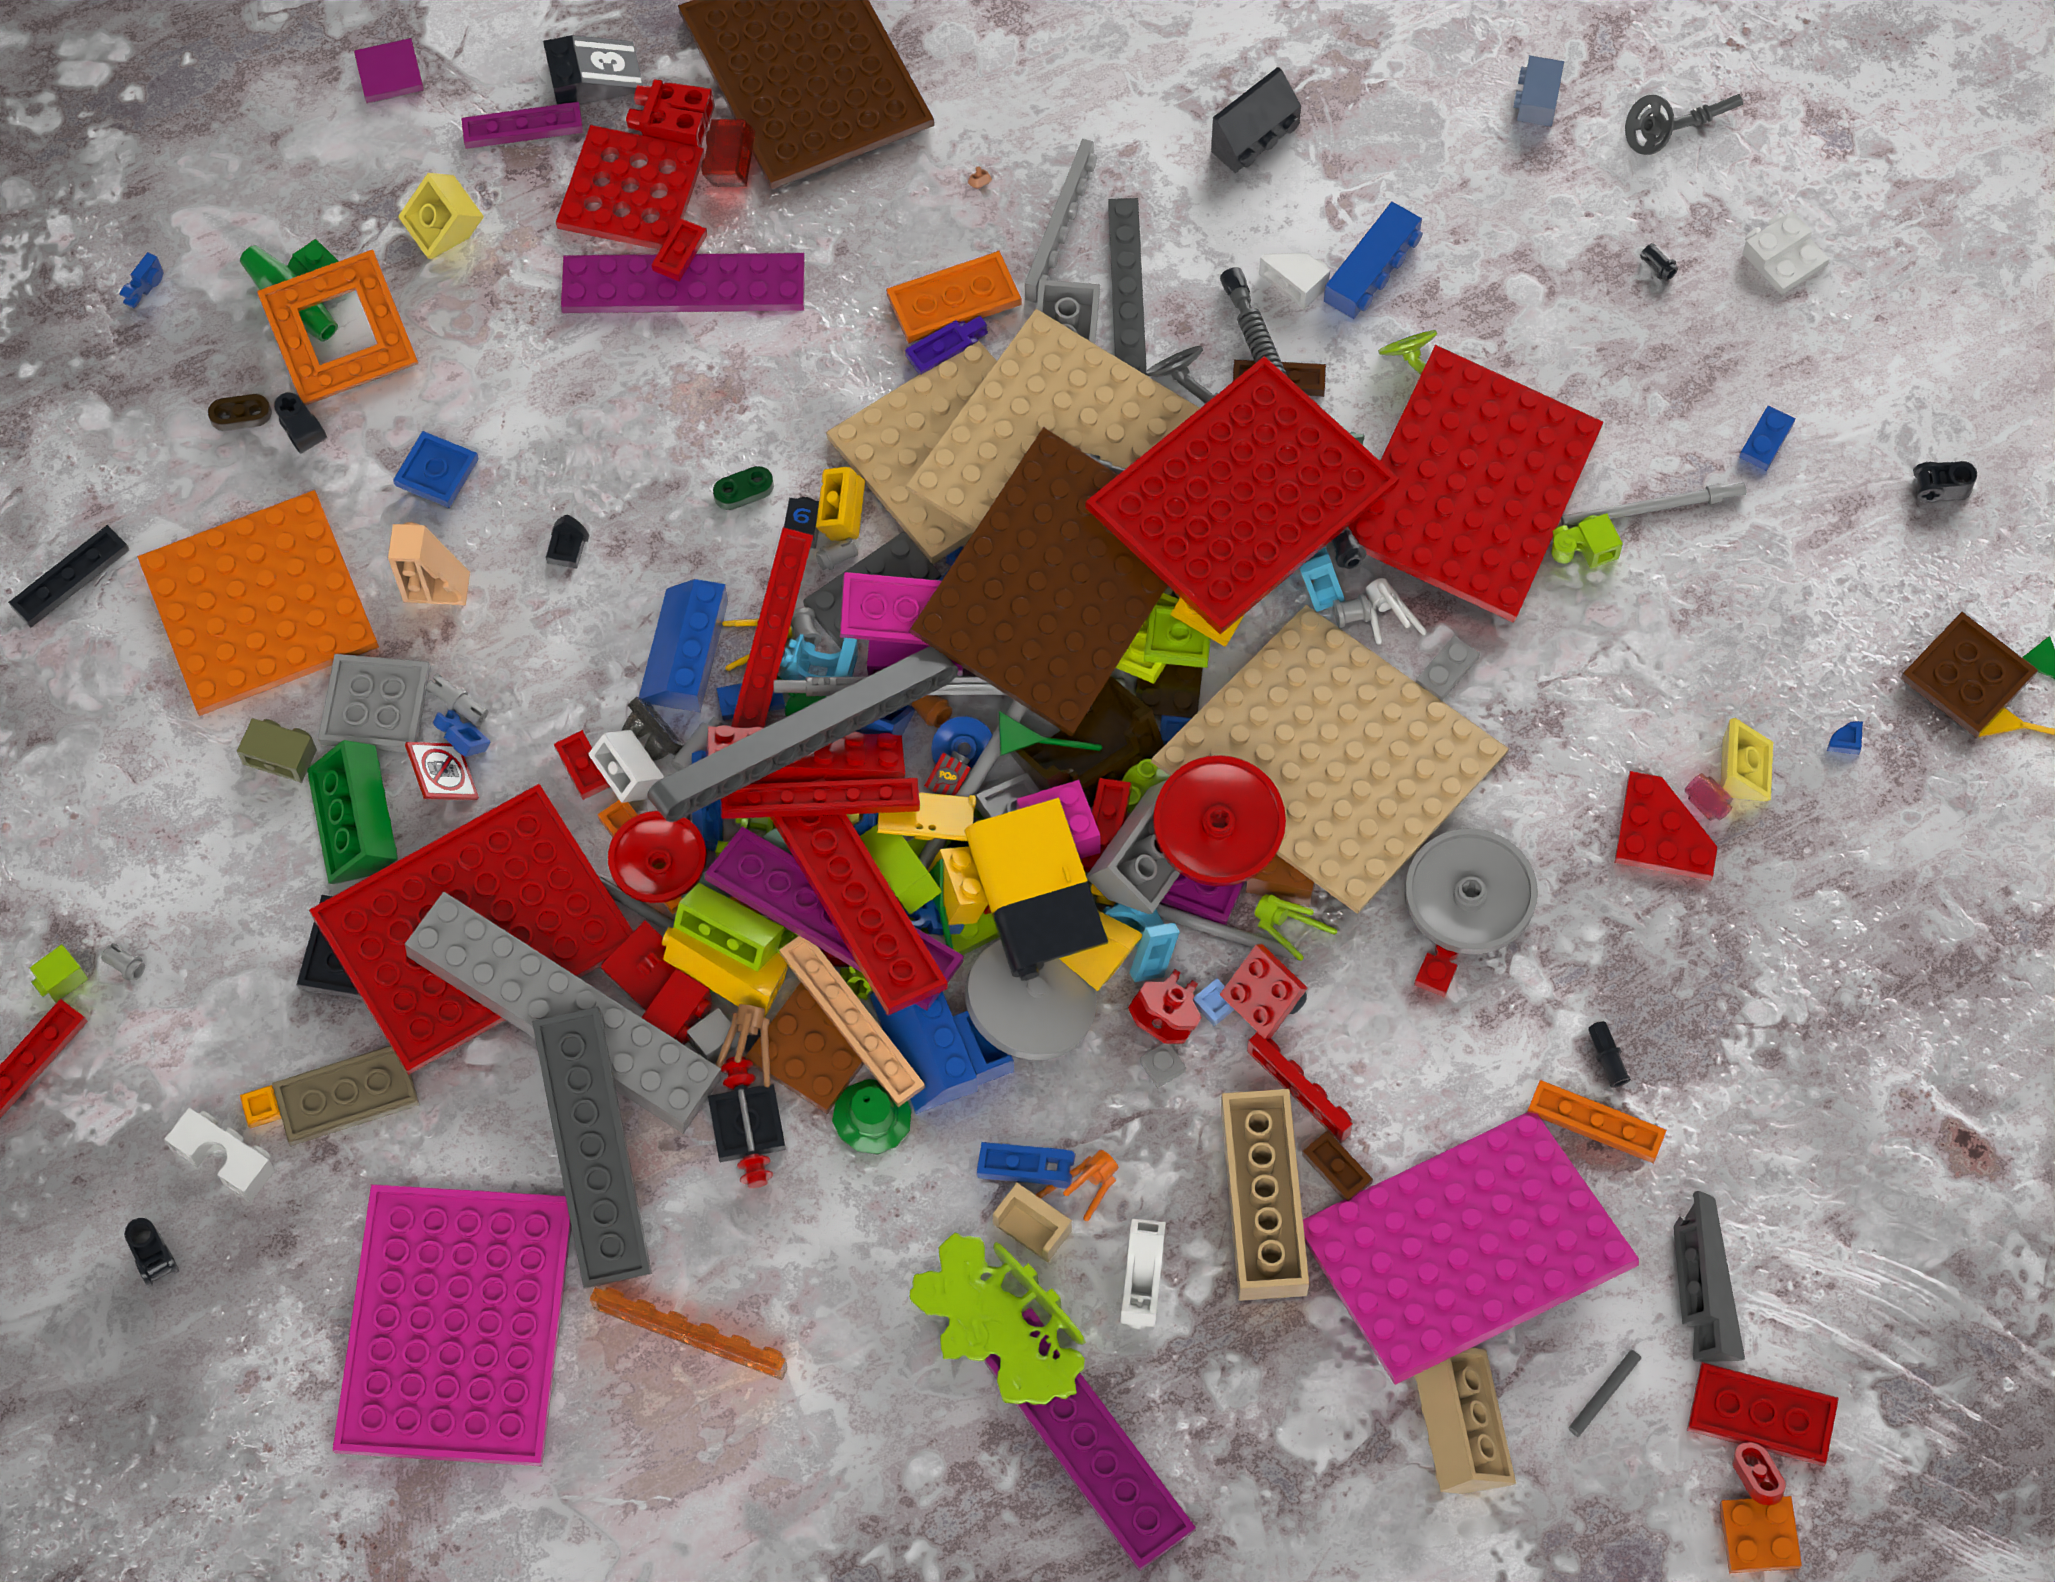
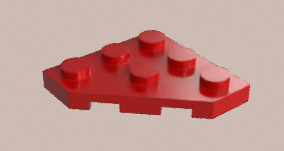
(1662, 832)

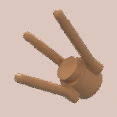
(747, 1022)

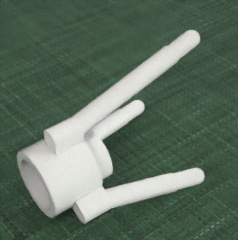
(1383, 598)

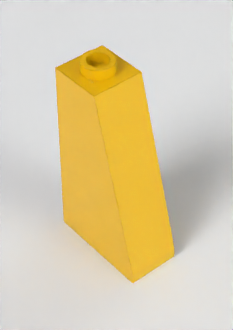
(1101, 963)
(724, 974)

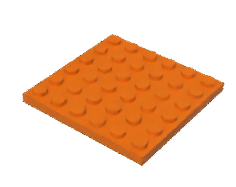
(257, 602)

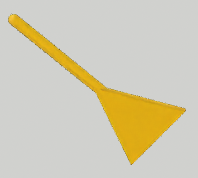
(2008, 721)

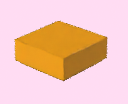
(260, 1106)

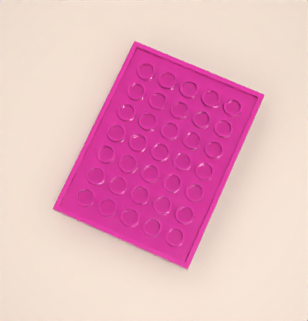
(1466, 1246)
(454, 1326)

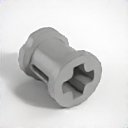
(1351, 610)
(804, 624)

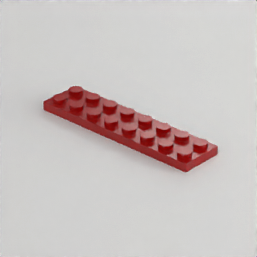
(863, 909)

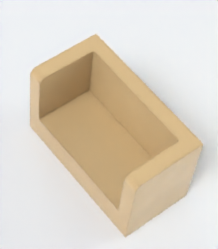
(1032, 1222)

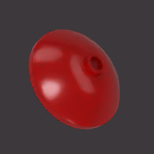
(650, 841)

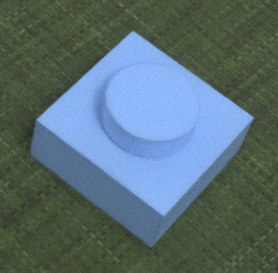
(1212, 1004)

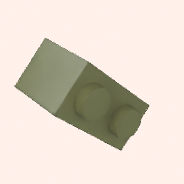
(277, 749)

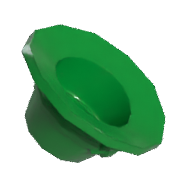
(870, 1125)

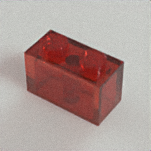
(728, 152)

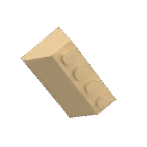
(1465, 1424)

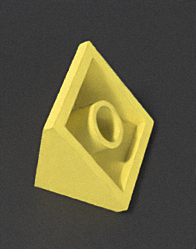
(1746, 763)

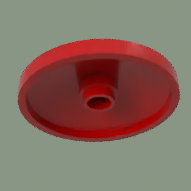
(1219, 820)

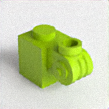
(1593, 537)

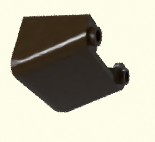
(1117, 723)

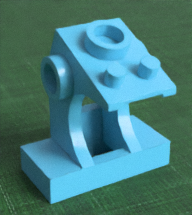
(1326, 585)
(802, 654)
(1156, 942)

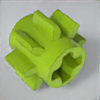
(860, 987)

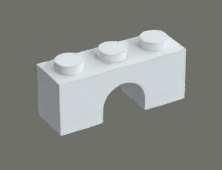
(199, 1136)

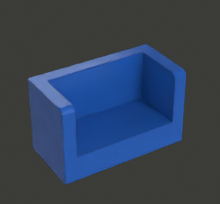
(986, 1059)

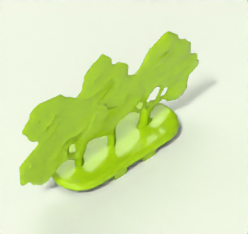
(991, 1321)

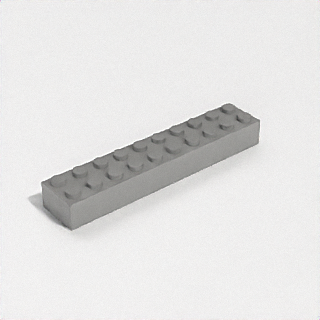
(530, 987)

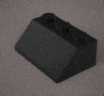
(1255, 121)

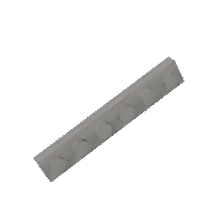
(1065, 209)

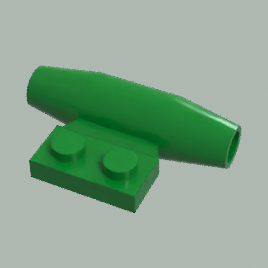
(268, 271)

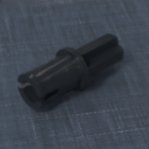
(1609, 1054)

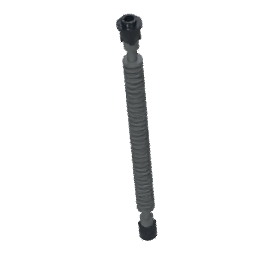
(1347, 548)

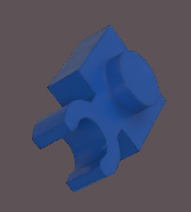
(144, 278)
(464, 737)
(930, 918)

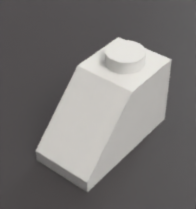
(1295, 275)

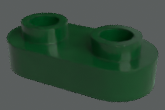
(744, 489)

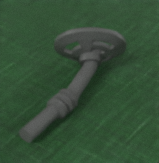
(1658, 125)
(1177, 367)

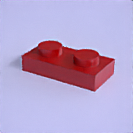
(679, 249)
(580, 767)

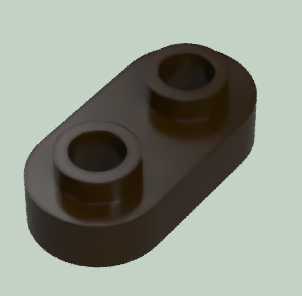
(240, 412)

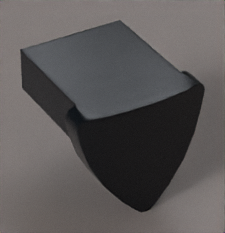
(566, 542)

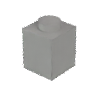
(710, 1033)

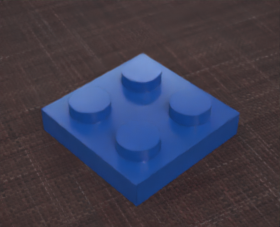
(435, 469)

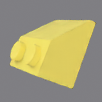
(440, 214)

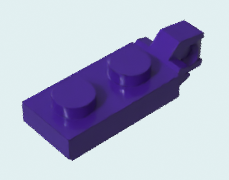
(945, 344)

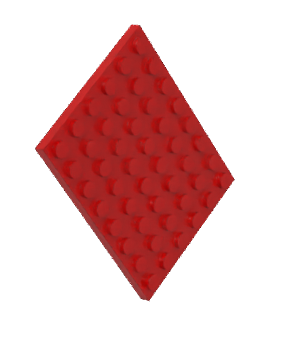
(1478, 483)
(1241, 494)
(506, 865)

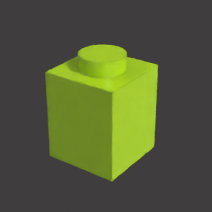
(57, 974)

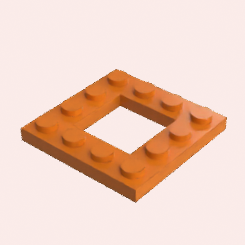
(357, 274)

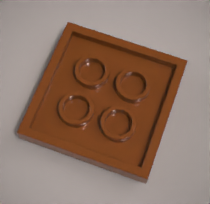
(808, 1052)

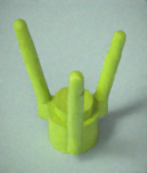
(1275, 911)

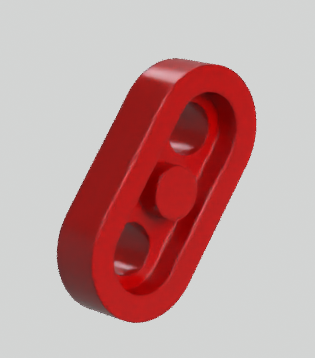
(1762, 1478)

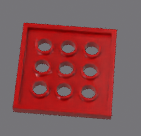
(629, 148)

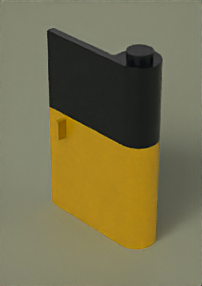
(1035, 886)

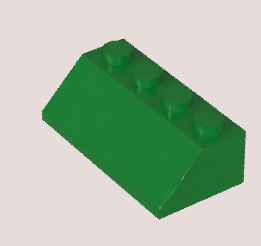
(351, 812)

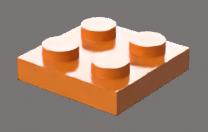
(1760, 1535)

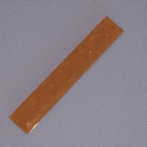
(677, 1328)

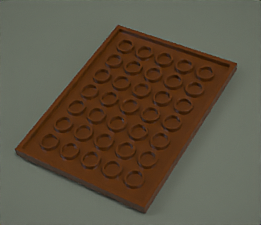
(808, 79)
(1043, 589)

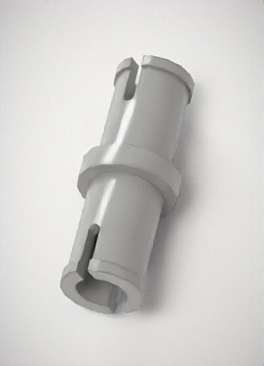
(457, 700)

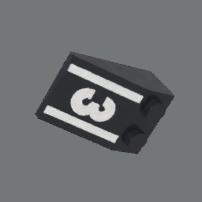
(591, 68)

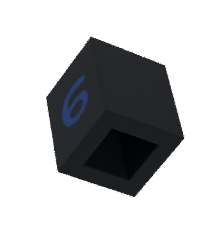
(802, 517)

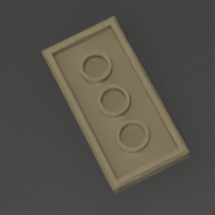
(344, 1095)

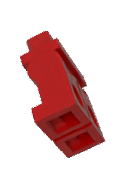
(672, 112)

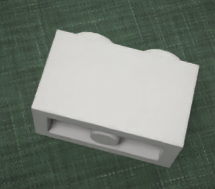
(625, 765)

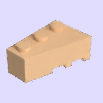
(425, 567)

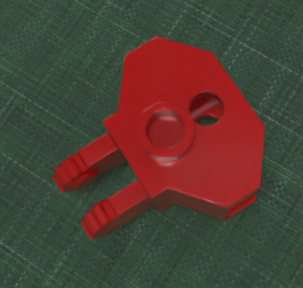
(1167, 1007)

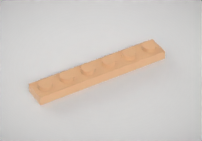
(852, 1020)

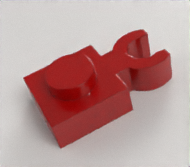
(1437, 971)

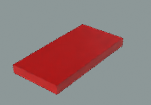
(1763, 1412)

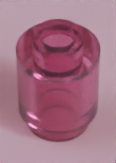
(1709, 797)

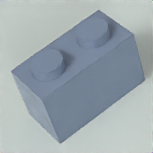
(1540, 90)

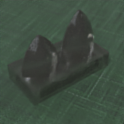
(645, 720)

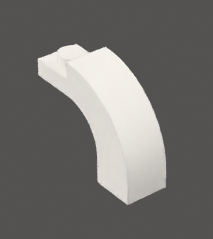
(1143, 1273)

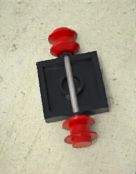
(746, 1123)

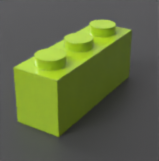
(901, 869)
(728, 927)

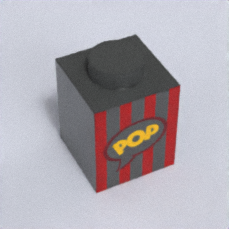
(949, 774)

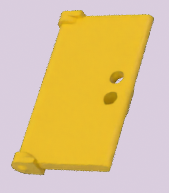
(943, 813)

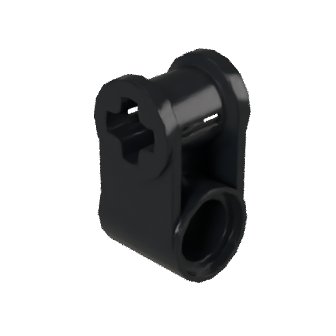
(299, 424)
(1941, 480)
(152, 1256)

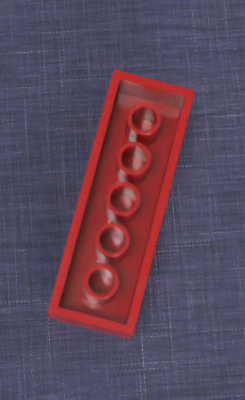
(849, 758)

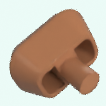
(979, 178)

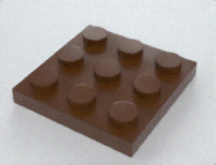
(1969, 674)

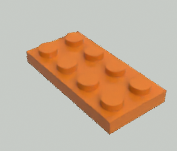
(953, 294)

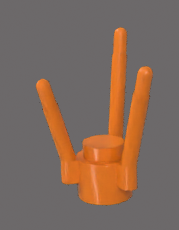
(1096, 1170)

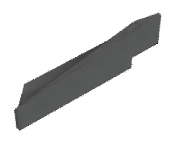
(1706, 1283)

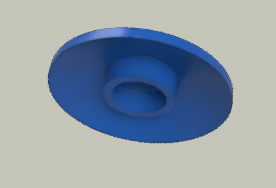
(958, 731)

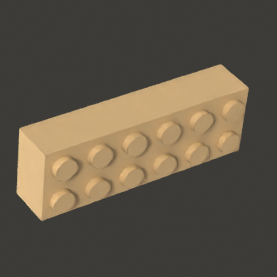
(1264, 1195)

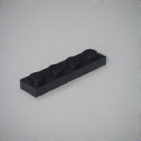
(69, 576)

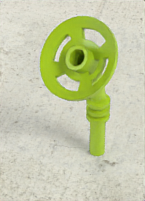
(1410, 349)

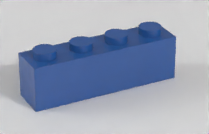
(1373, 260)

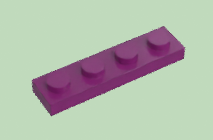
(522, 125)

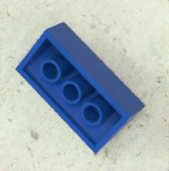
(685, 645)
(932, 1049)

